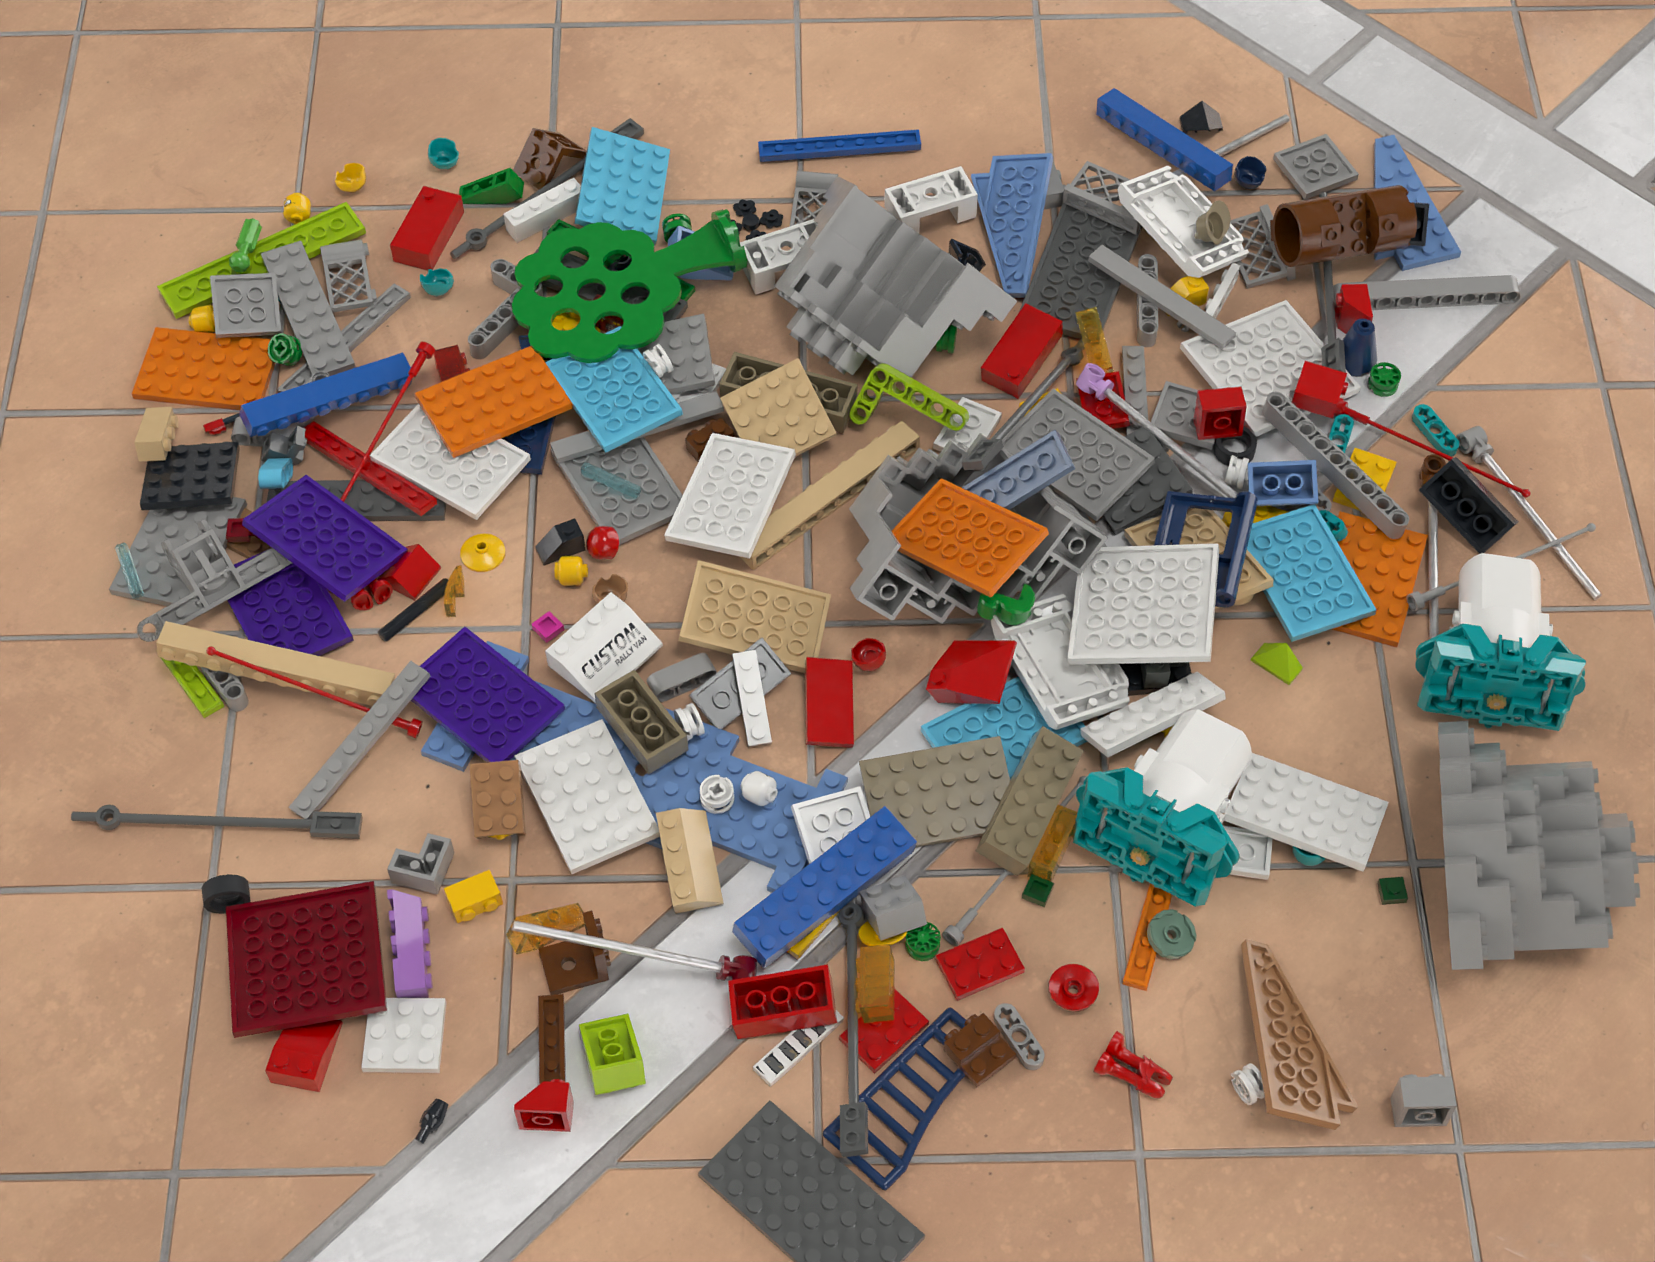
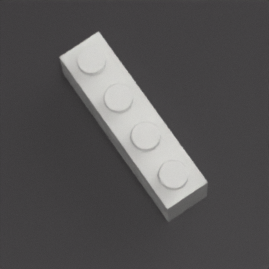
(542, 210)

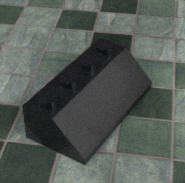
(1468, 505)

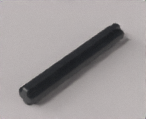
(413, 610)

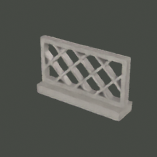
(1096, 206)
(1263, 217)

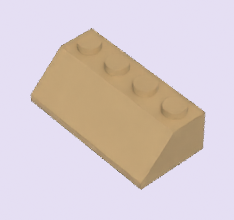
(689, 859)

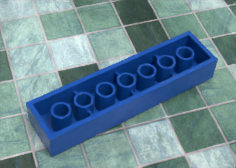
(824, 887)

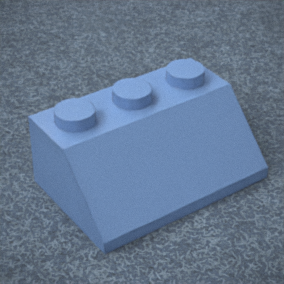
(1283, 482)

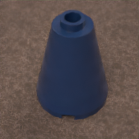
(1360, 348)

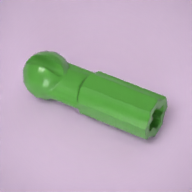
(246, 244)

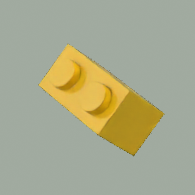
(473, 896)

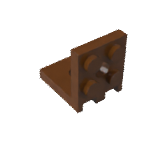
(549, 149)
(589, 961)

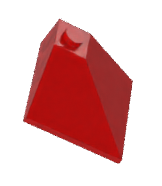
(972, 672)

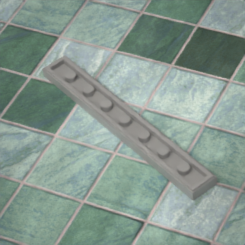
(1162, 297)
(358, 329)
(585, 443)

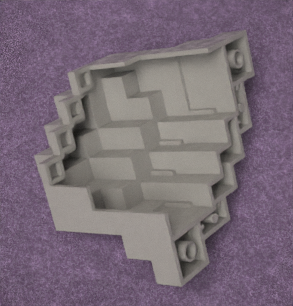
(879, 287)
(895, 579)
(1527, 853)

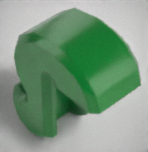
(1006, 608)

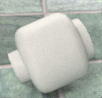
(759, 788)

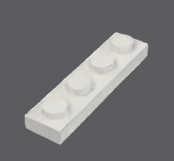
(1222, 290)
(752, 698)

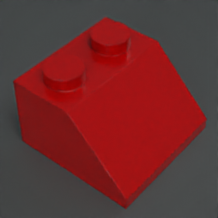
(1352, 304)
(546, 1107)

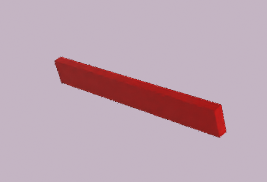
(373, 473)

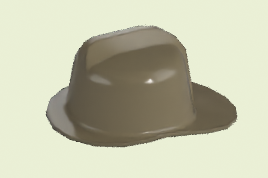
(1213, 224)

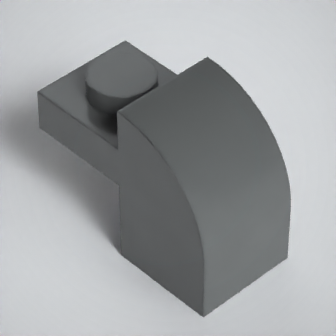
(285, 447)

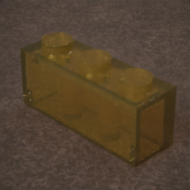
(1094, 339)
(1053, 844)
(875, 983)

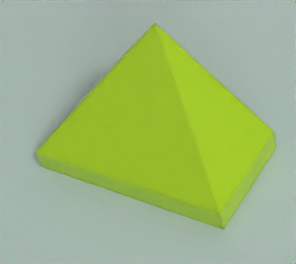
(1278, 660)

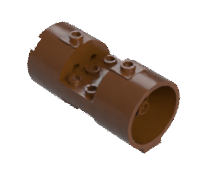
(1343, 225)

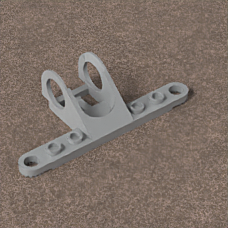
(212, 583)

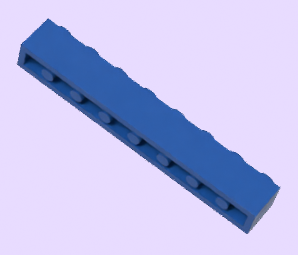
(1164, 139)
(325, 395)

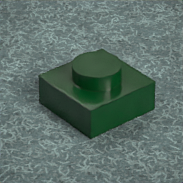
(1038, 890)
(1392, 890)

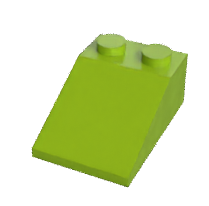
(612, 1054)

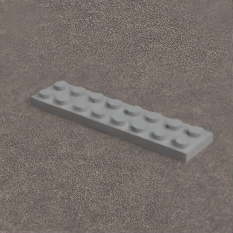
(308, 310)

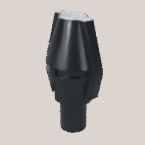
(431, 1119)

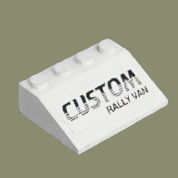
(602, 646)

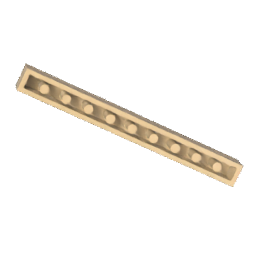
(830, 492)
(329, 675)

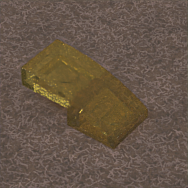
(454, 588)

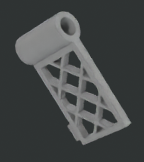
(813, 185)
(344, 256)

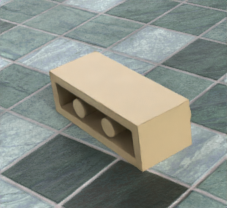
(156, 433)

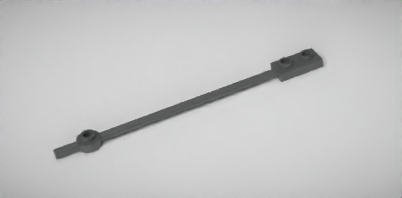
(477, 237)
(1332, 353)
(988, 449)
(321, 825)
(855, 1114)

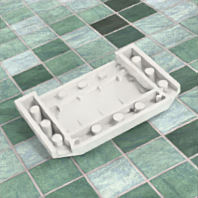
(1169, 211)
(1060, 689)

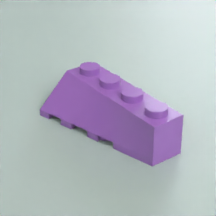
(409, 945)

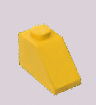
(1192, 289)

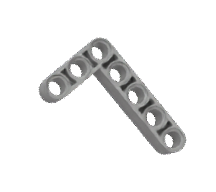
(501, 320)

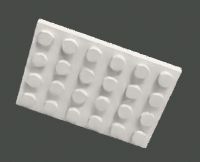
(464, 481)
(730, 495)
(587, 796)
(1306, 811)

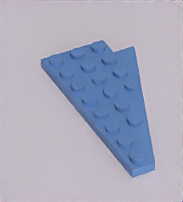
(1394, 168)
(1012, 212)

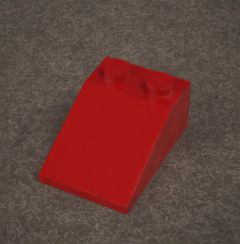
(303, 1055)

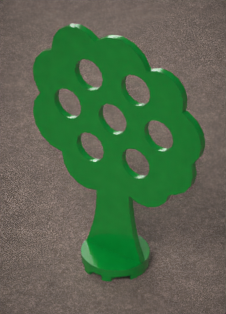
(709, 247)

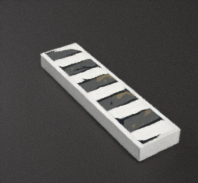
(792, 1050)

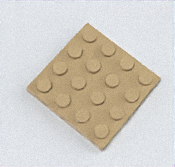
(780, 410)

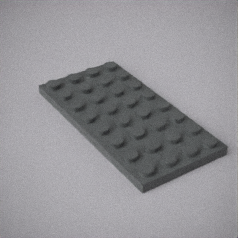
(1065, 277)
(806, 1196)

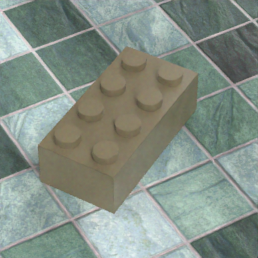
(641, 721)

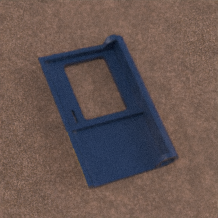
(1232, 560)

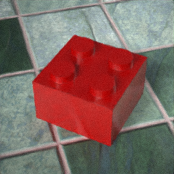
(1219, 413)

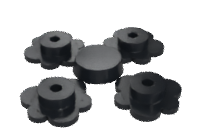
(752, 222)

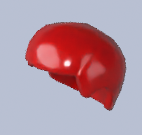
(602, 542)
(869, 654)

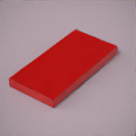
(829, 702)

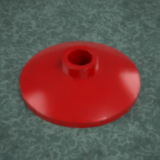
(1073, 977)

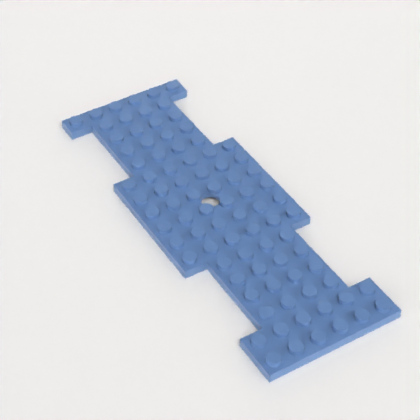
(748, 830)

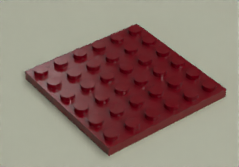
(305, 959)

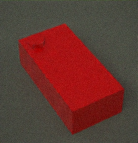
(427, 228)
(1021, 351)
(782, 1001)

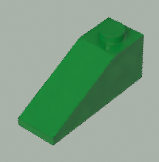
(493, 189)

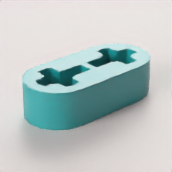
(1334, 522)

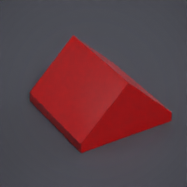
(412, 572)

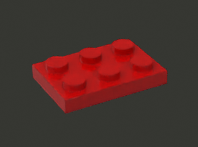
(1105, 409)
(980, 964)
(884, 1039)

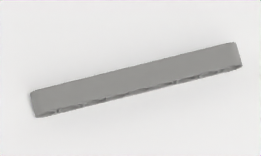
(1440, 292)
(1335, 465)

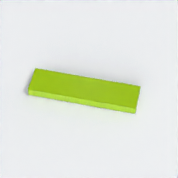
(195, 687)

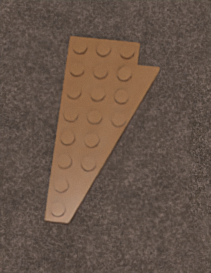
(1294, 1064)

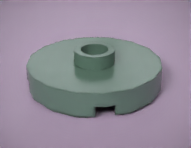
(1181, 930)

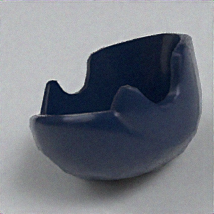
(1250, 172)

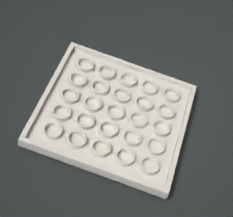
(1261, 359)
(1145, 605)

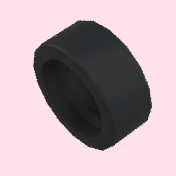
(1224, 455)
(225, 891)

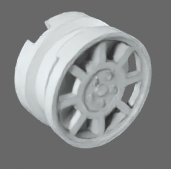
(658, 360)
(1236, 472)
(689, 721)
(716, 793)
(1248, 1084)

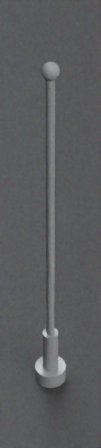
(1417, 600)
(954, 934)

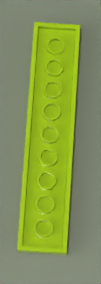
(326, 228)

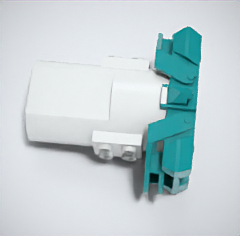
(1500, 652)
(1168, 811)

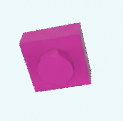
(547, 626)

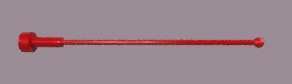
(424, 351)
(1366, 420)
(413, 727)

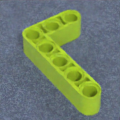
(907, 396)

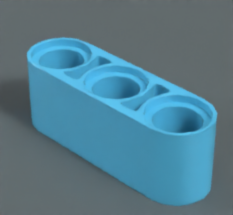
(275, 473)

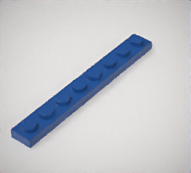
(839, 145)

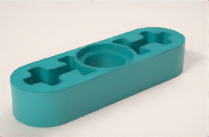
(1434, 421)
(1343, 435)

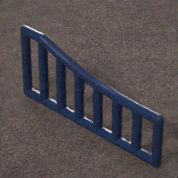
(924, 1118)

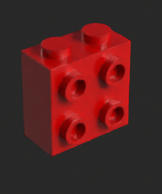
(1320, 389)

